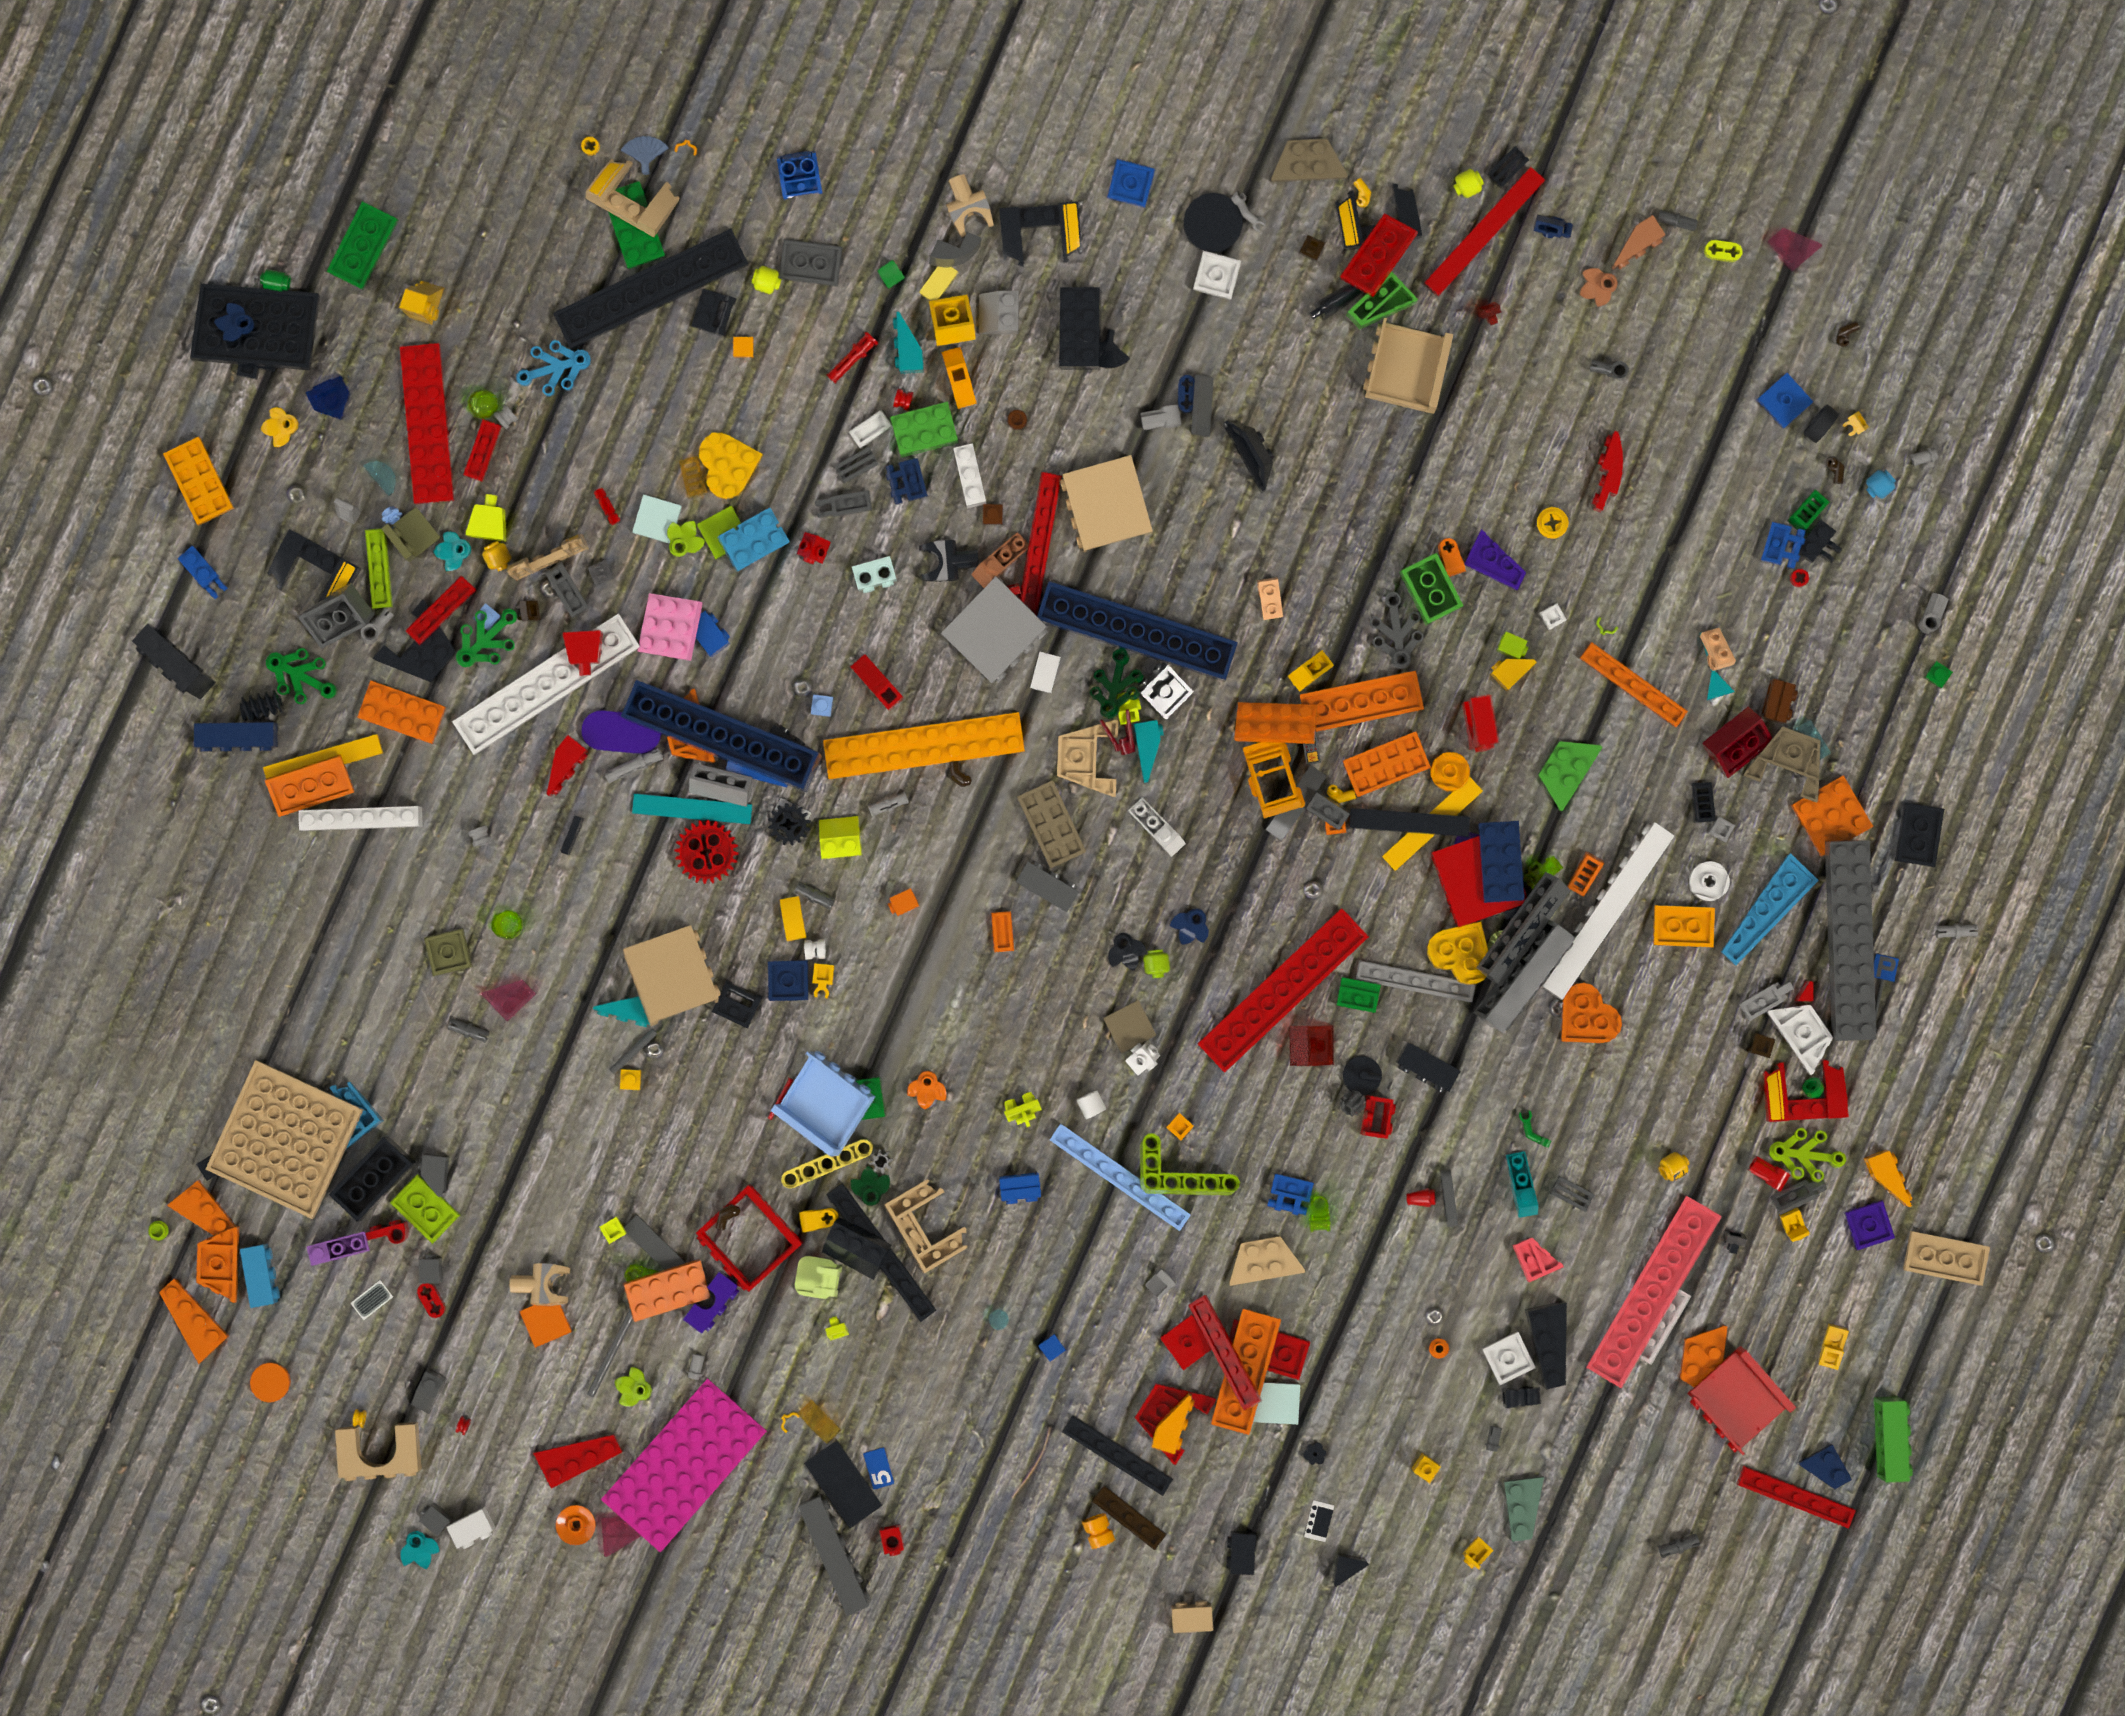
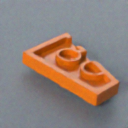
(202, 1209)

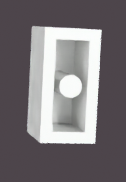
(470, 1528)

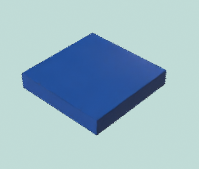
(1131, 183)

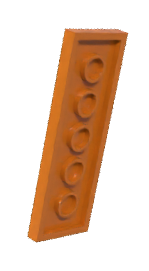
(1365, 701)
(1254, 1346)

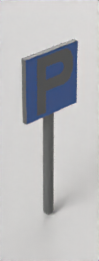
(1884, 969)

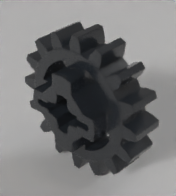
(788, 815)

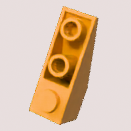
(1884, 1171)
(1169, 1429)

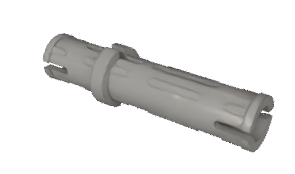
(638, 763)

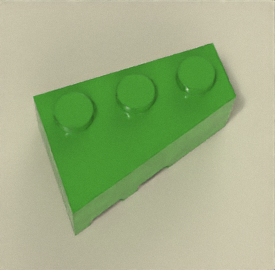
(1389, 299)

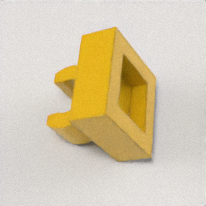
(1858, 423)

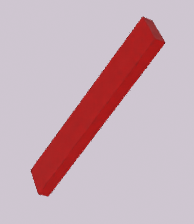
(1225, 1352)
(1796, 1497)

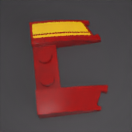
(1831, 1106)

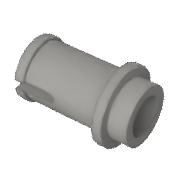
(1924, 457)
(696, 1366)

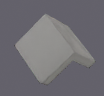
(1160, 1283)

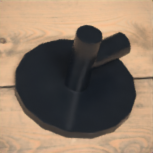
(1362, 1075)

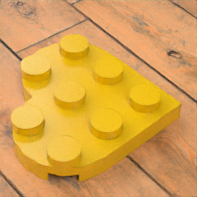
(728, 463)
(1459, 951)

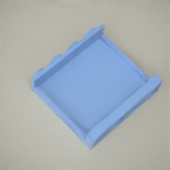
(824, 1104)

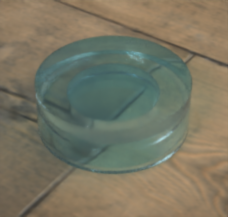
(998, 1319)

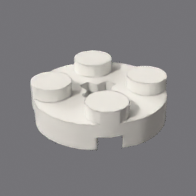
(1719, 876)

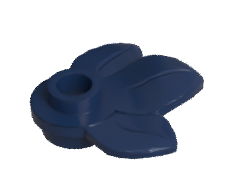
(231, 323)
(1188, 928)

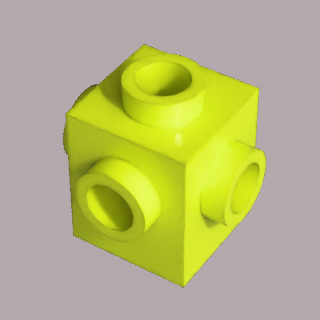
(1133, 706)

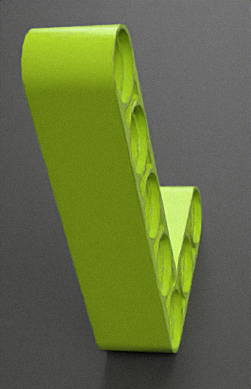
(1178, 1178)

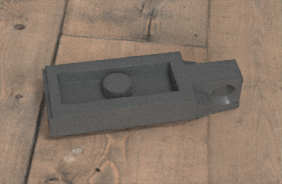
(1797, 1195)

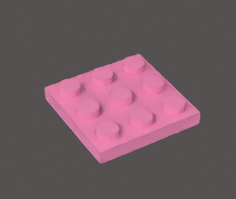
(670, 627)

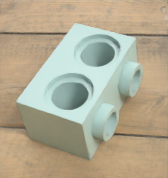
(873, 569)

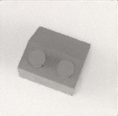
(999, 312)

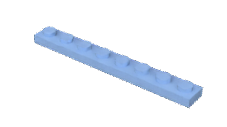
(1118, 1176)

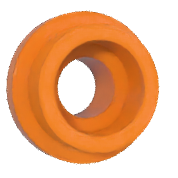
(1432, 1348)

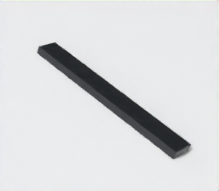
(892, 1266)

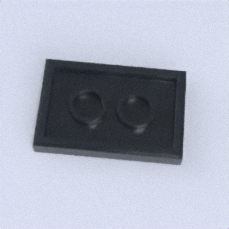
(1919, 834)

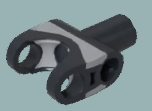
(949, 560)

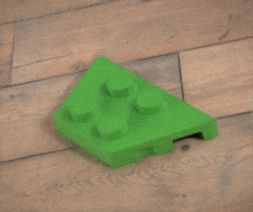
(1567, 769)

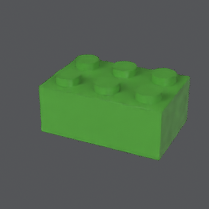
(924, 429)
(1431, 589)

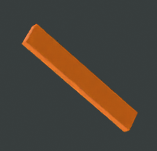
(1633, 684)

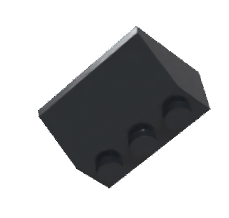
(856, 1248)

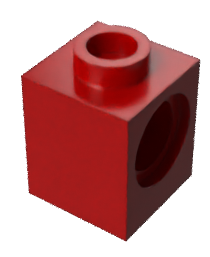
(886, 1532)

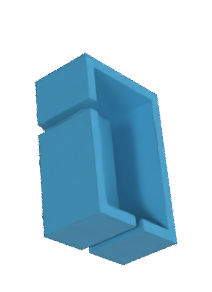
(753, 539)

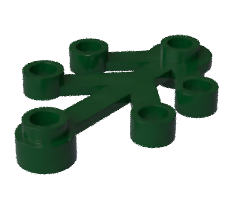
(1116, 686)

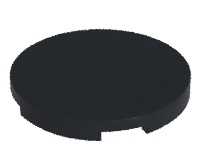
(1212, 222)

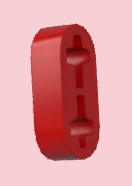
(427, 1302)

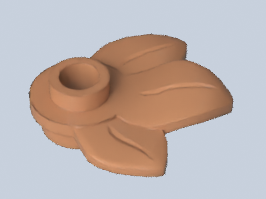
(1595, 286)

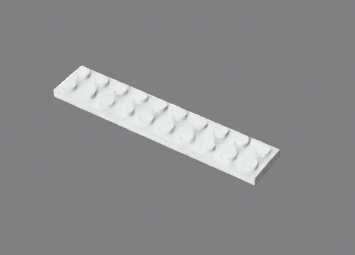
(540, 689)

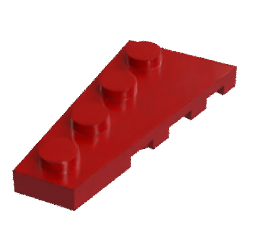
(568, 1461)

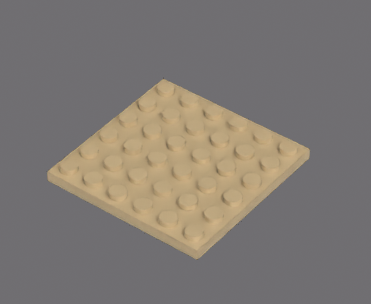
(284, 1139)

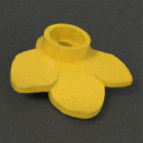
(277, 426)

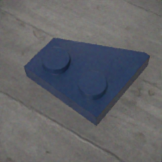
(1827, 1467)

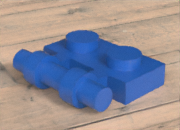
(1777, 543)
(1292, 1188)

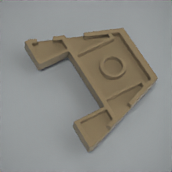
(1792, 752)

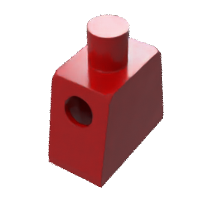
(583, 649)

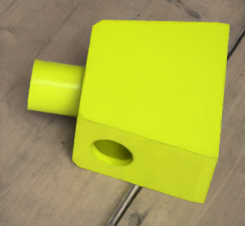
(487, 521)

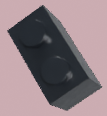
(1242, 1552)

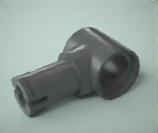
(1609, 368)

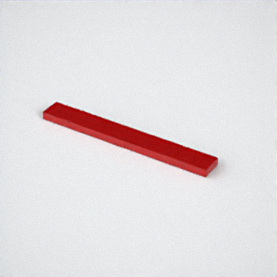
(1484, 231)
(1039, 540)

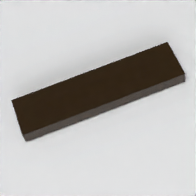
(1129, 1517)

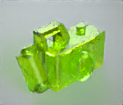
(1550, 866)

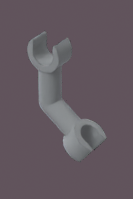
(1240, 201)

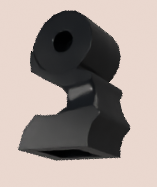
(1524, 1396)

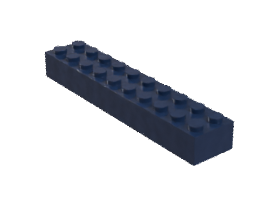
(1137, 631)
(721, 736)

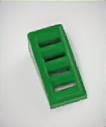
(1799, 520)

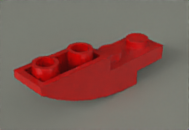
(1612, 465)

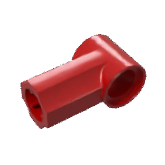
(1771, 1174)

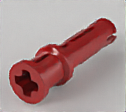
(859, 350)

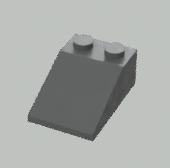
(337, 616)

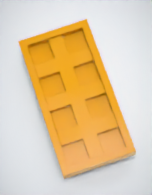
(198, 480)

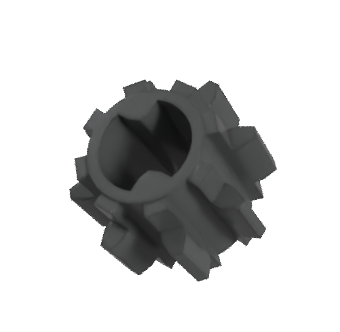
(1352, 1103)

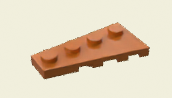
(194, 1322)

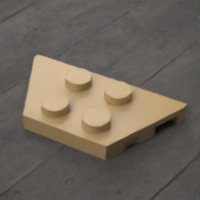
(1264, 1260)

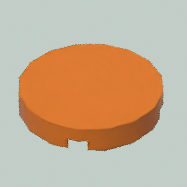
(270, 1382)

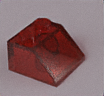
(1311, 1045)

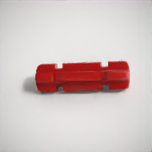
(607, 506)

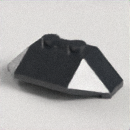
(1252, 452)

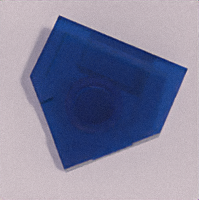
(330, 397)

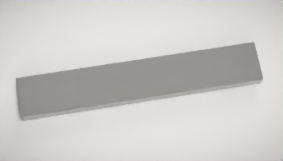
(1414, 981)

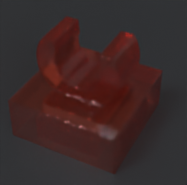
(1489, 312)

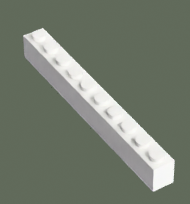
(1608, 908)

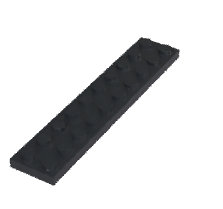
(650, 289)

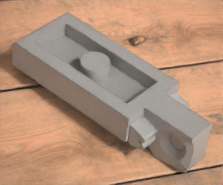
(1765, 1000)

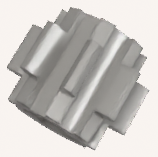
(886, 1164)

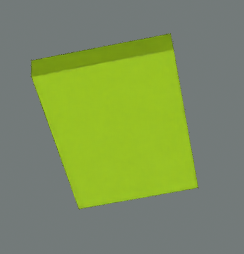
(424, 1209)

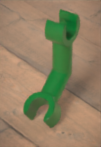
(1530, 1134)

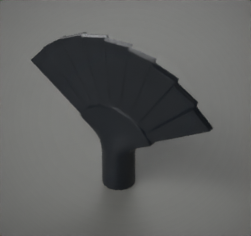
(1110, 353)

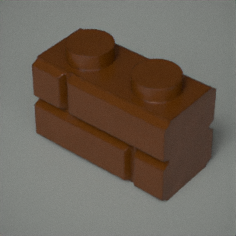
(1778, 701)

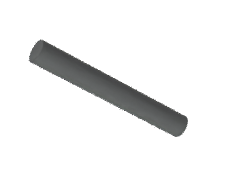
(633, 1051)

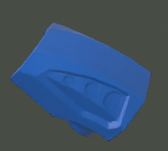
(799, 174)

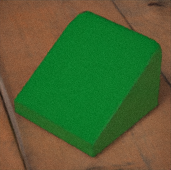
(890, 274)

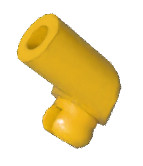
(1364, 193)
(1340, 796)

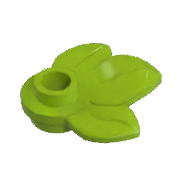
(686, 536)
(630, 1386)

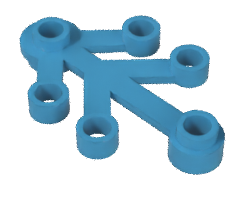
(557, 367)

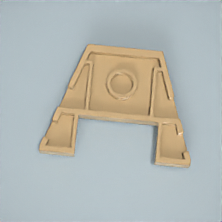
(1078, 758)

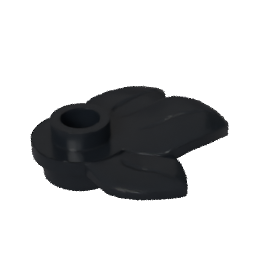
(1126, 954)

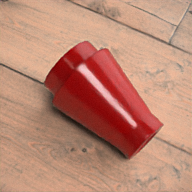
(1422, 1198)

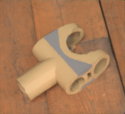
(967, 204)
(540, 1284)

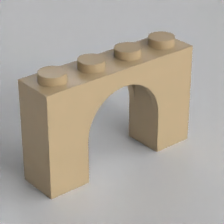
(353, 1464)

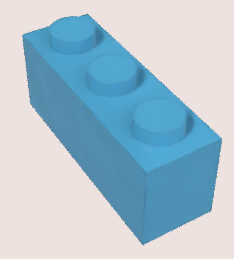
(259, 1275)

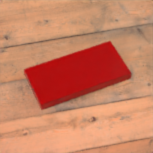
(1378, 255)
(1287, 1355)

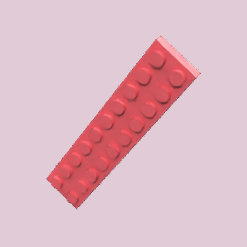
(1654, 1292)

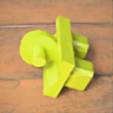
(1024, 1112)

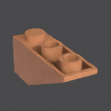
(1643, 236)
(1000, 560)

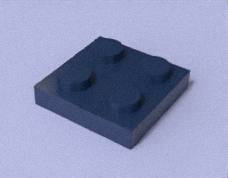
(788, 980)

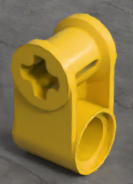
(815, 1220)

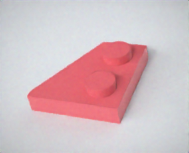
(1535, 1260)

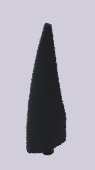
(1335, 301)

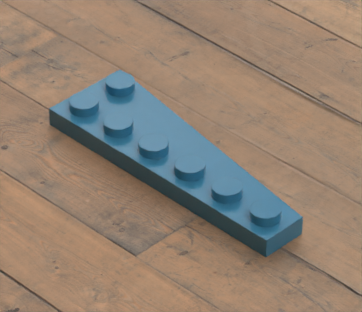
(1775, 901)

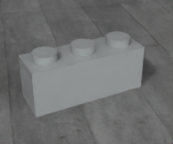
(720, 785)

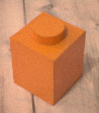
(903, 902)

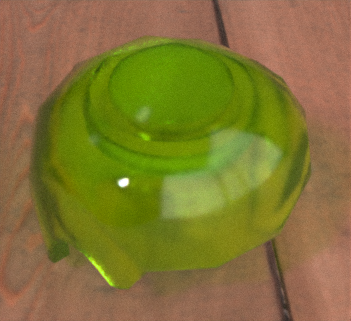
(482, 404)
(507, 925)

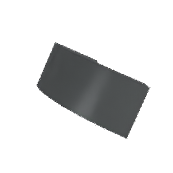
(949, 256)

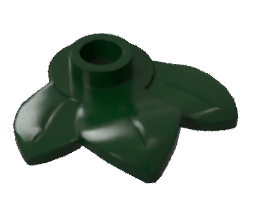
(870, 1183)

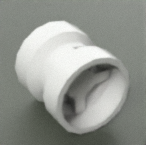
(810, 949)

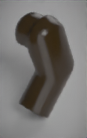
(958, 777)

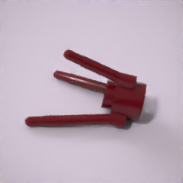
(1126, 744)

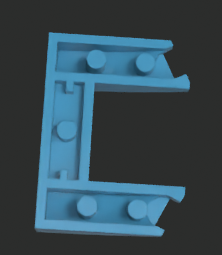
(369, 1117)

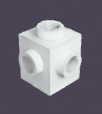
(1143, 1057)

